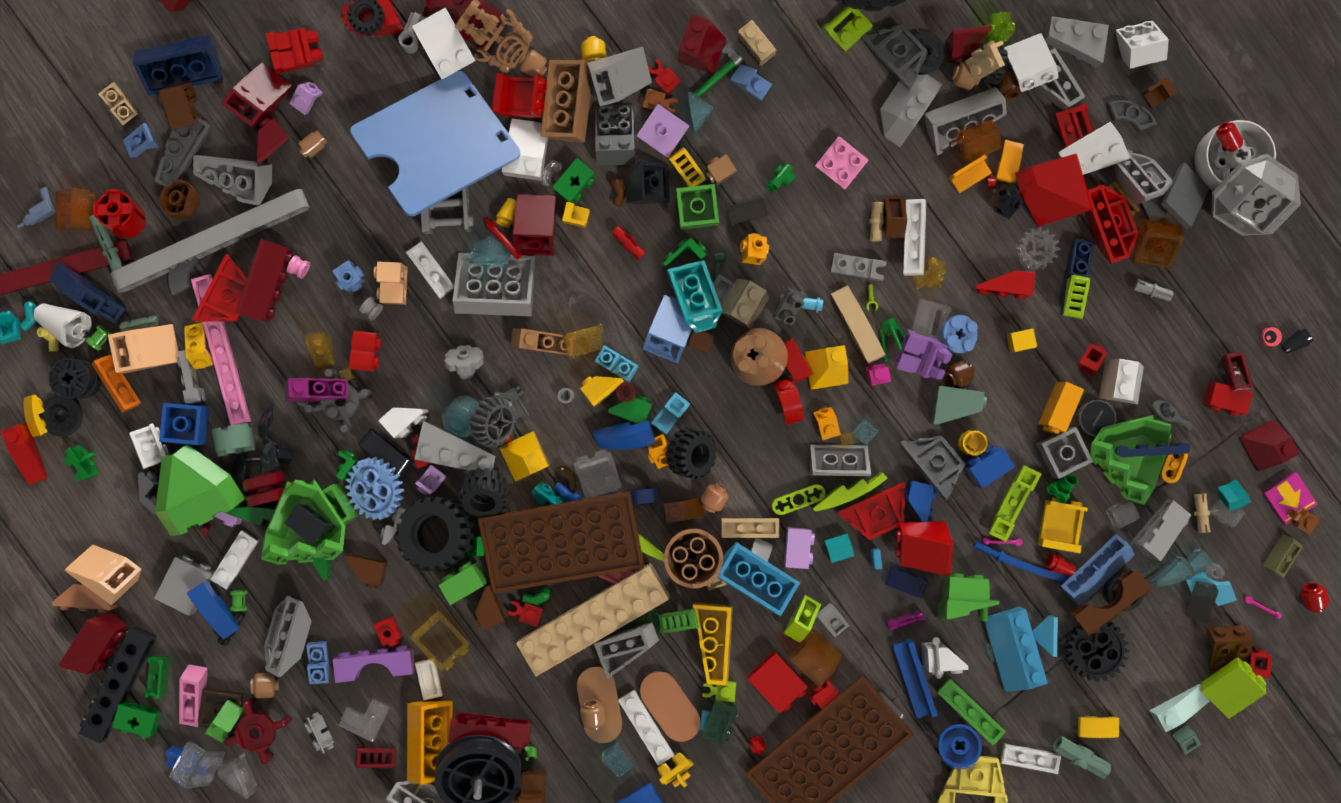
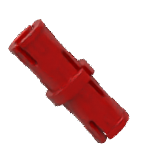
(628, 242)

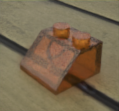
(74, 208)
(1158, 243)
(816, 658)

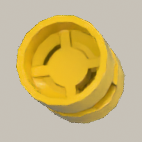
(972, 442)

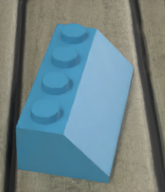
(757, 579)
(1015, 650)

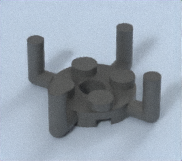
(344, 412)

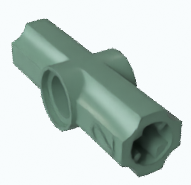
(1082, 757)

